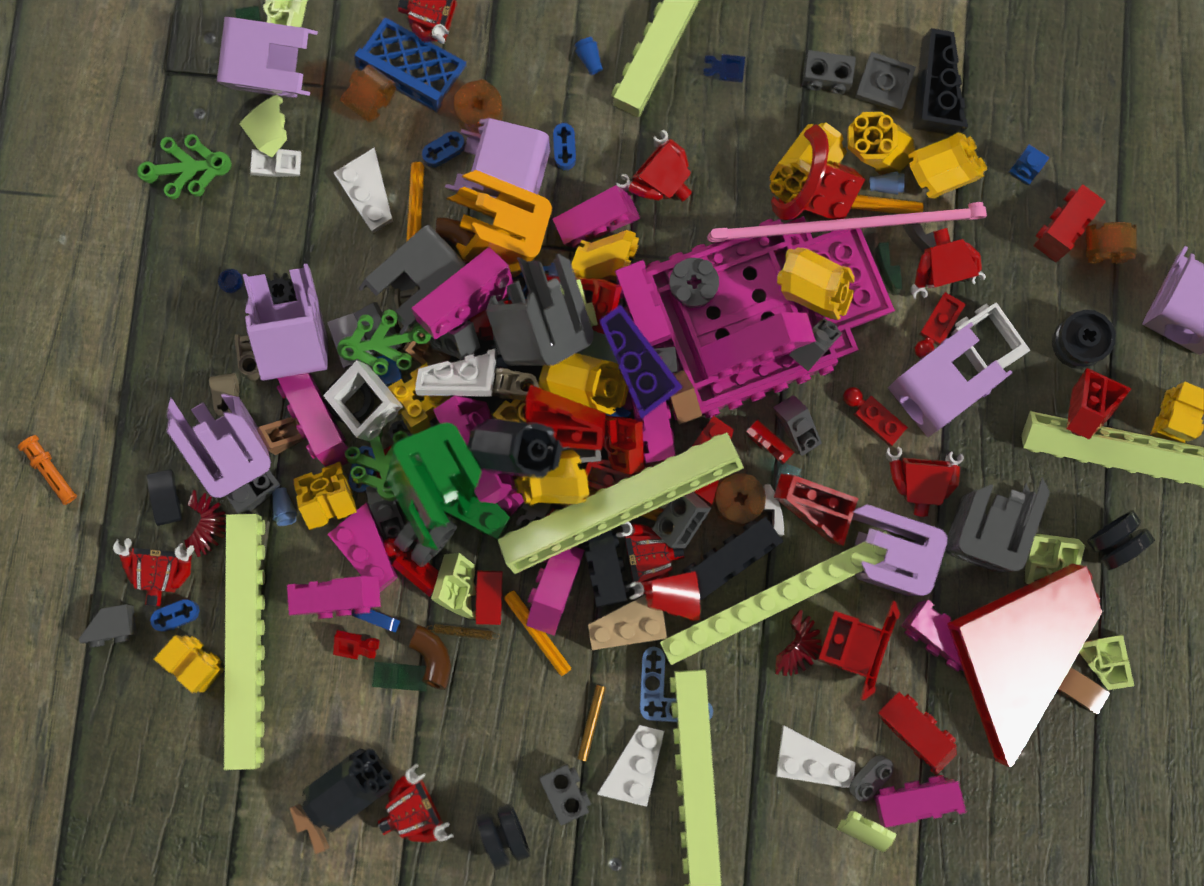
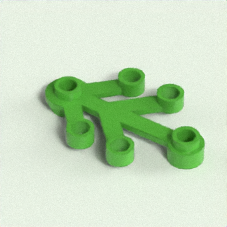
(188, 167)
(380, 343)
(379, 464)

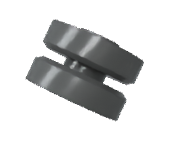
(422, 555)

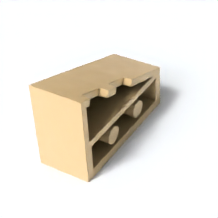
(628, 626)

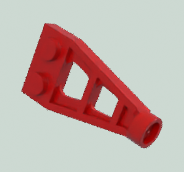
(605, 296)

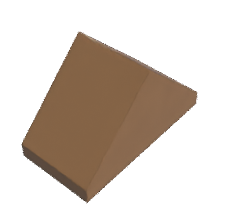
(425, 353)
(685, 400)
(280, 435)

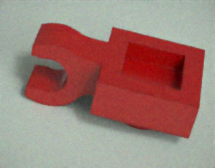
(351, 646)

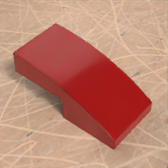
(489, 597)

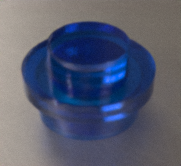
(230, 280)

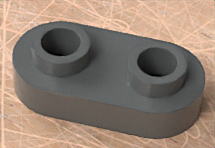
(871, 778)

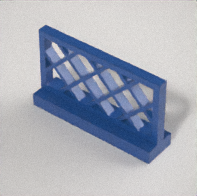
(405, 83)

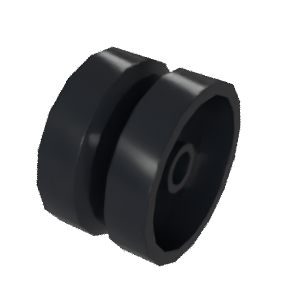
(1083, 339)
(1122, 543)
(500, 837)

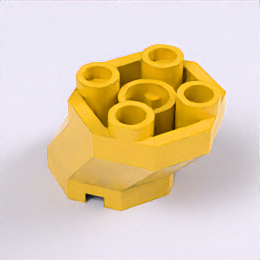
(880, 142)
(947, 165)
(795, 166)
(605, 256)
(816, 283)
(587, 382)
(562, 485)

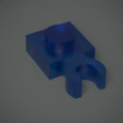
(729, 67)

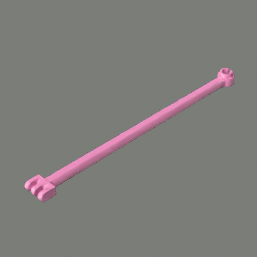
(974, 211)

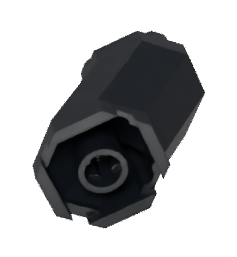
(515, 448)
(346, 789)

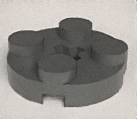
(703, 271)

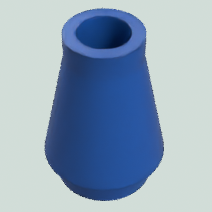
(588, 53)

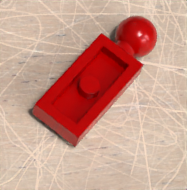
(939, 324)
(875, 416)
(422, 577)

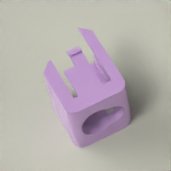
(261, 57)
(506, 153)
(1180, 304)
(288, 335)
(934, 388)
(230, 441)
(907, 565)

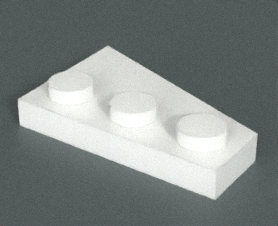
(366, 189)
(461, 378)
(812, 762)
(635, 769)

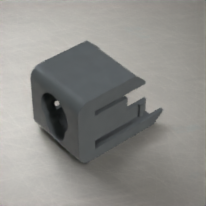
(419, 262)
(548, 324)
(1001, 537)

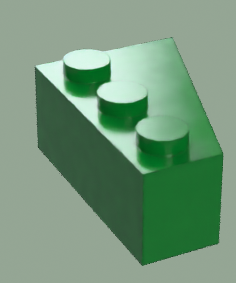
(483, 516)

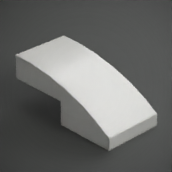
(282, 164)
(772, 505)

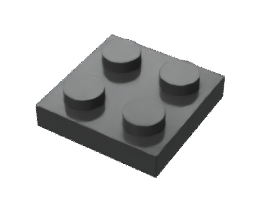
(885, 82)

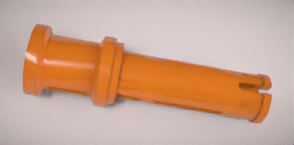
(42, 461)

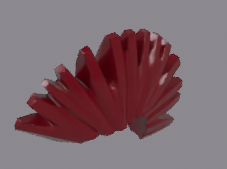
(207, 525)
(800, 648)

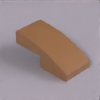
(1083, 691)
(302, 823)

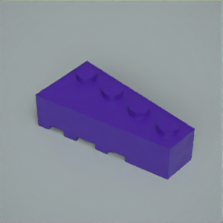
(640, 364)

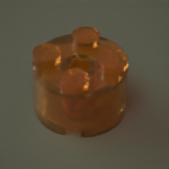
(368, 93)
(476, 95)
(1111, 241)
(747, 487)

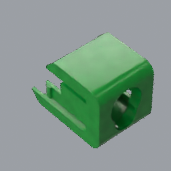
(432, 470)

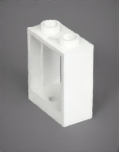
(1005, 327)
(348, 385)

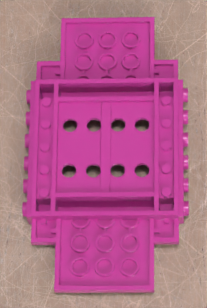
(693, 329)

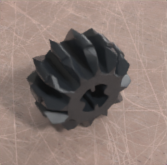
(284, 284)

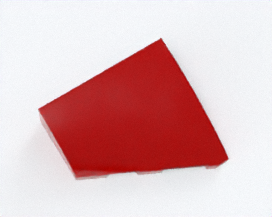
(768, 440)
(624, 444)
(675, 595)

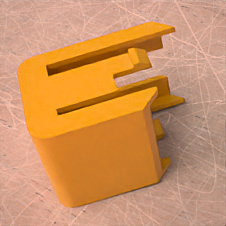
(517, 224)

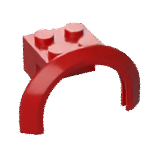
(828, 189)
(858, 646)

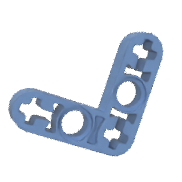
(657, 695)

